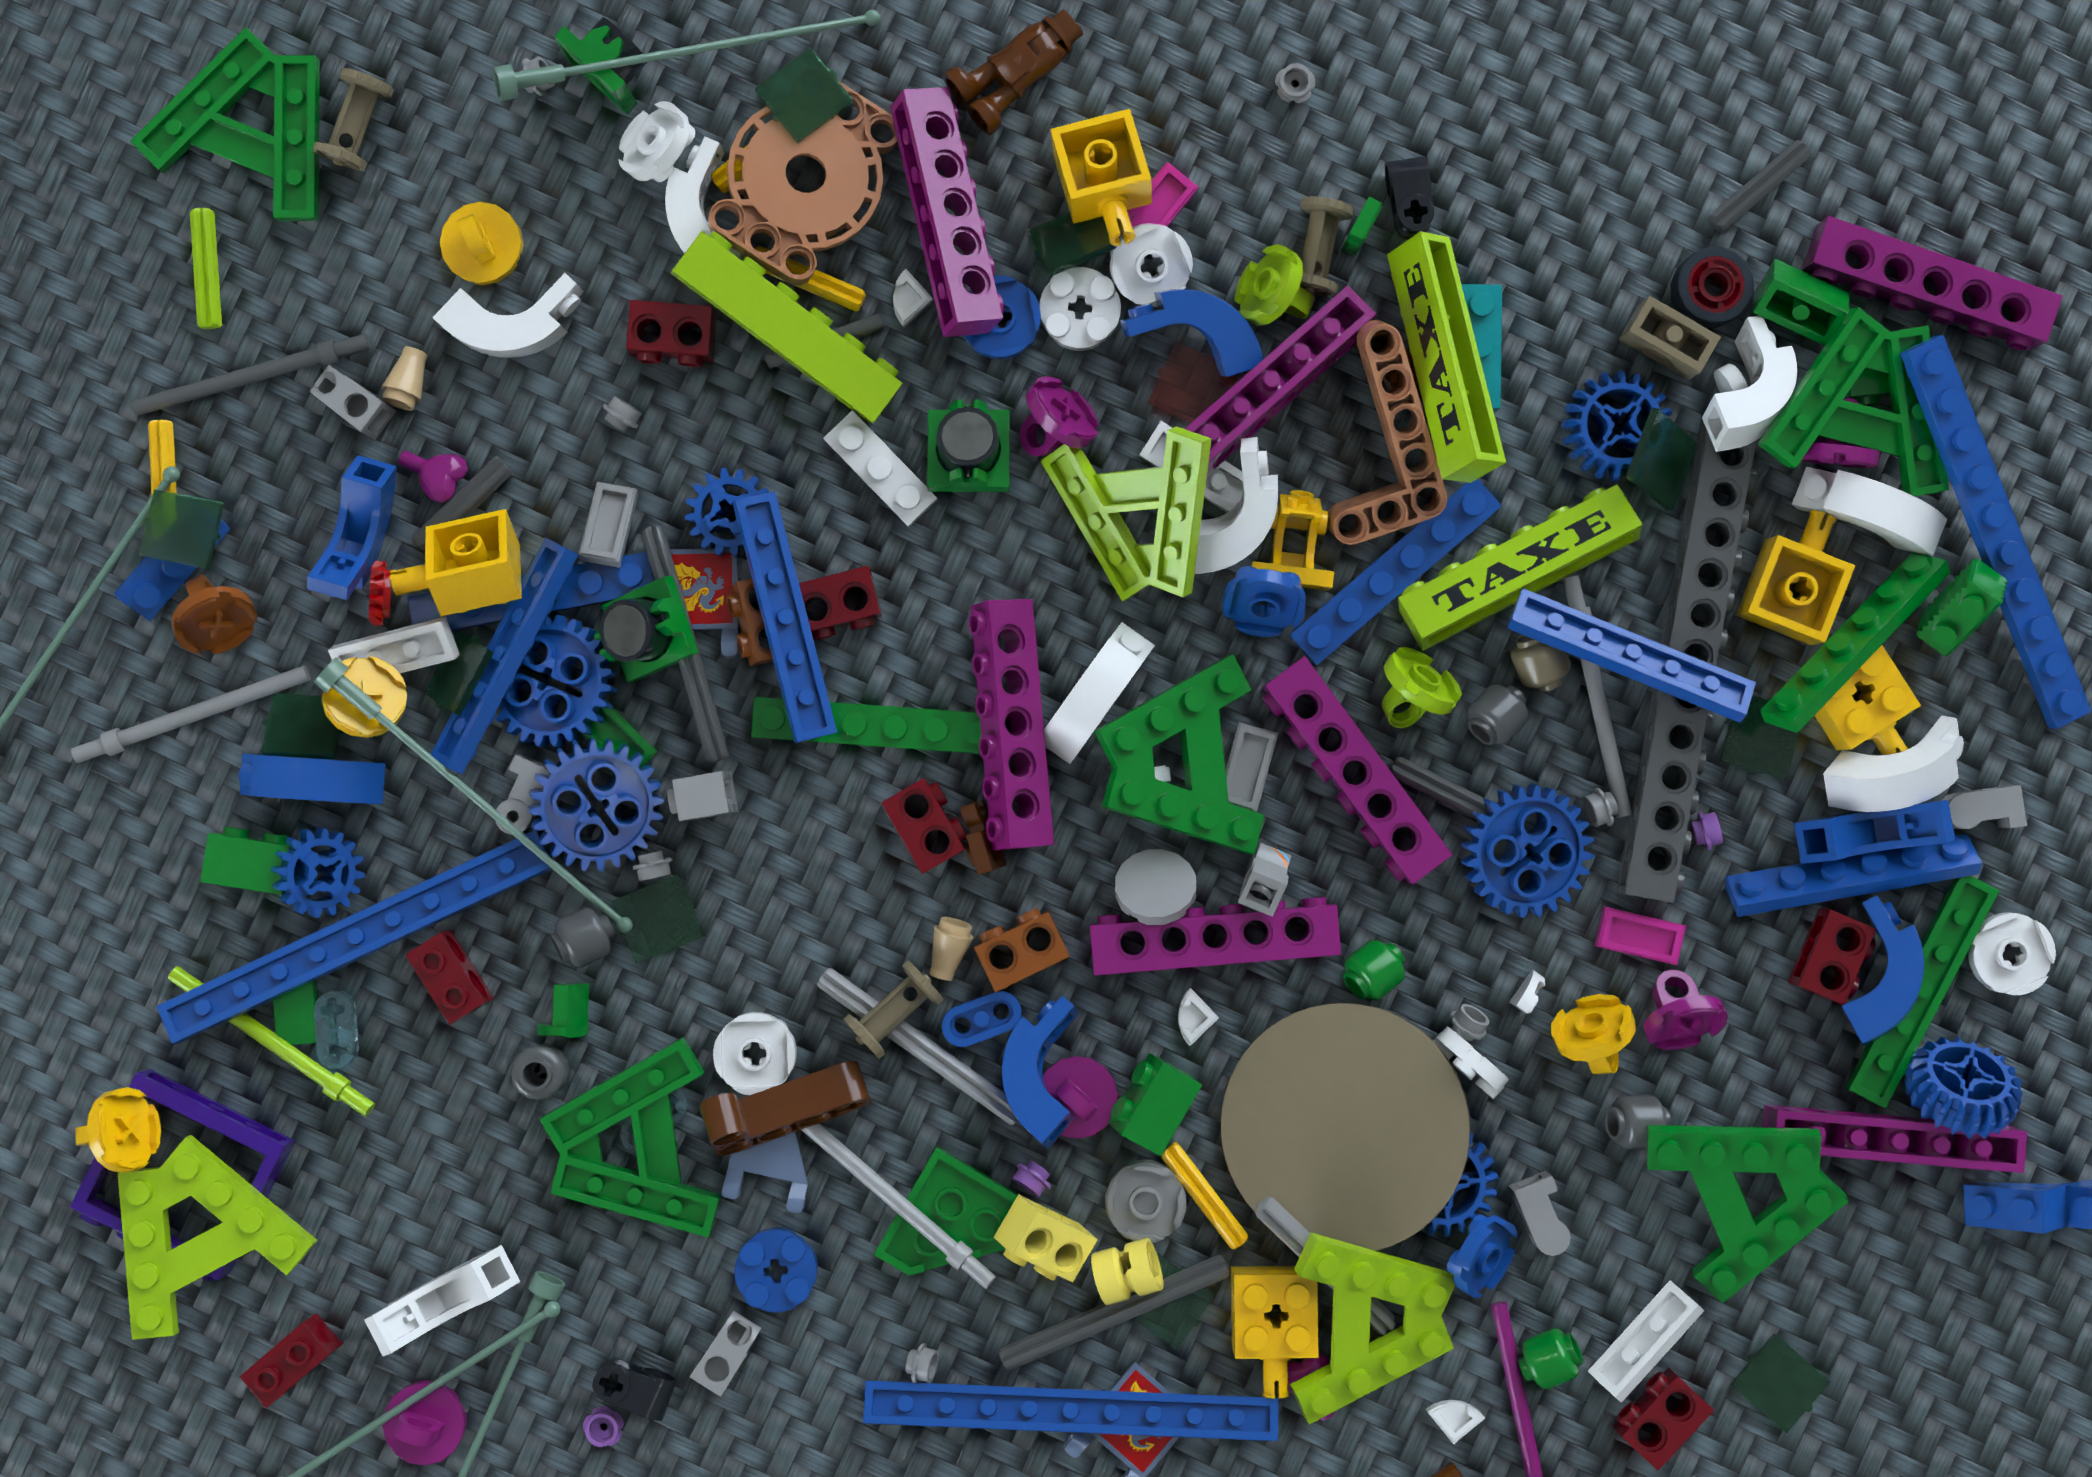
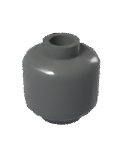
(1497, 714)
(582, 937)
(530, 1080)
(1629, 1117)

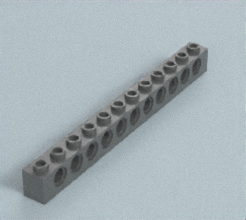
(1679, 632)

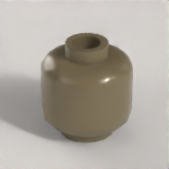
(1539, 664)

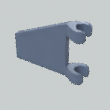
(775, 1159)

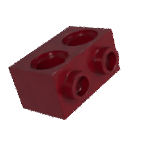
(674, 321)
(833, 591)
(915, 830)
(1822, 951)
(449, 976)
(291, 1360)
(1671, 1425)

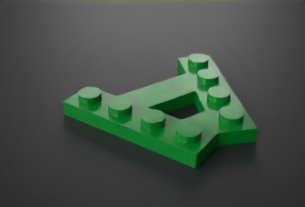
(199, 120)
(1819, 407)
(1193, 711)
(657, 1188)
(1746, 1241)

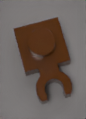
(979, 846)

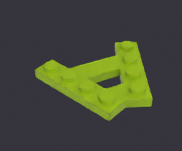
(1172, 489)
(158, 1270)
(1355, 1363)

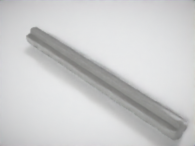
(922, 1048)

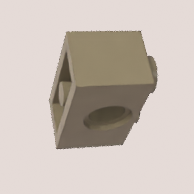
(1669, 338)

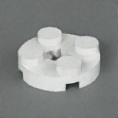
(655, 142)
(1158, 242)
(1065, 290)
(2032, 963)
(738, 1036)
(1471, 1063)

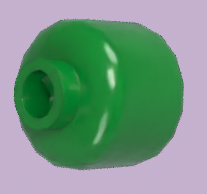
(1374, 970)
(1550, 1358)

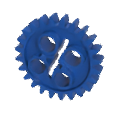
(537, 715)
(565, 824)
(1547, 878)

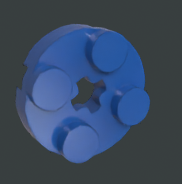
(1019, 332)
(1281, 591)
(791, 1251)
(1483, 1255)

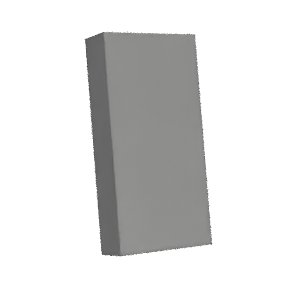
(608, 524)
(1249, 765)

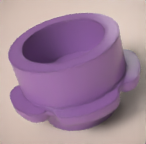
(1706, 830)
(1032, 1178)
(600, 1437)

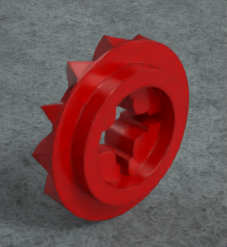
(379, 593)

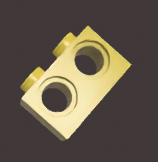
(1044, 1239)

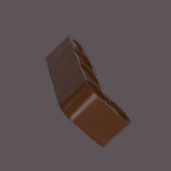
(783, 1109)

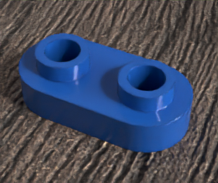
(982, 1018)

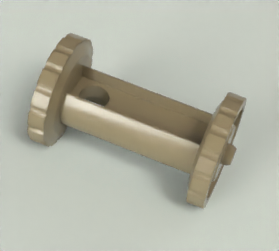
(353, 118)
(1320, 242)
(892, 1010)

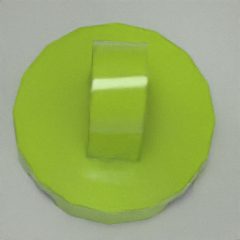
(1273, 287)
(1418, 684)

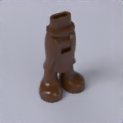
(1016, 68)

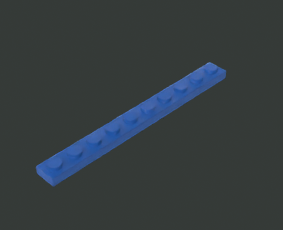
(1995, 530)
(351, 939)
(1071, 1410)

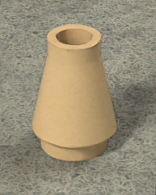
(405, 380)
(950, 944)

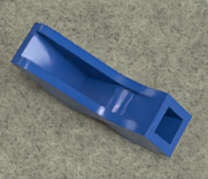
(2028, 1206)

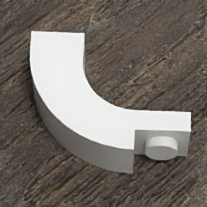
(687, 194)
(510, 334)
(1746, 414)
(1874, 506)
(1242, 529)
(1096, 692)
(1898, 779)
(441, 1299)

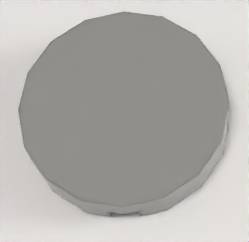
(1155, 886)
(1145, 1201)

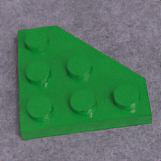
(959, 1202)

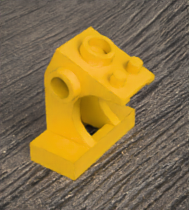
(1303, 513)

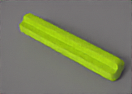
(205, 268)

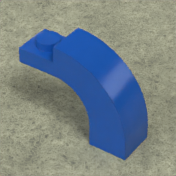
(1225, 329)
(359, 530)
(312, 779)
(1868, 832)
(1896, 994)
(1024, 1072)

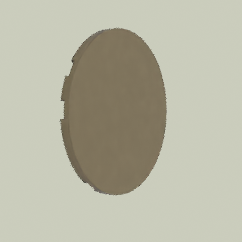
(1347, 1124)

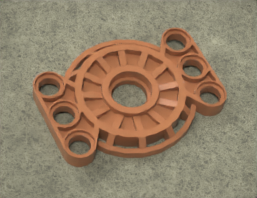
(796, 216)

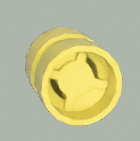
(1127, 1271)

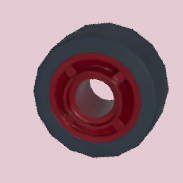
(1731, 275)

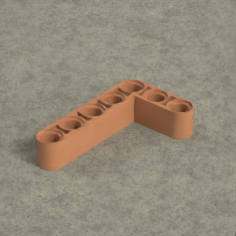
(1399, 443)

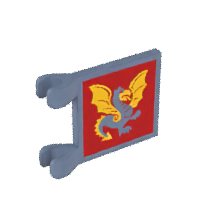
(705, 586)
(1136, 1451)

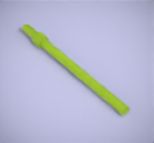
(334, 1085)

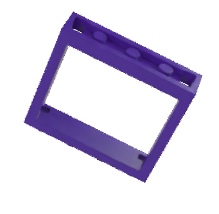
(207, 1112)

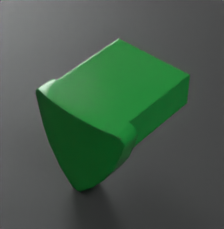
(569, 1012)

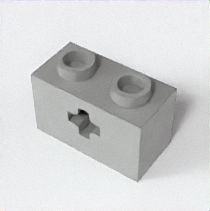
(703, 796)

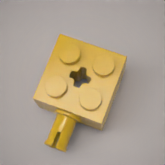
(1103, 171)
(466, 564)
(1817, 577)
(1882, 702)
(1273, 1340)

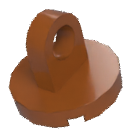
(213, 617)

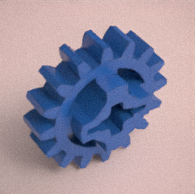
(712, 522)
(332, 862)

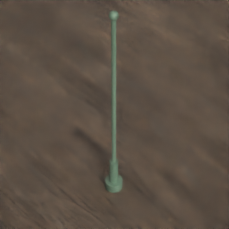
(508, 82)
(170, 474)
(334, 678)
(545, 1288)
(550, 1310)

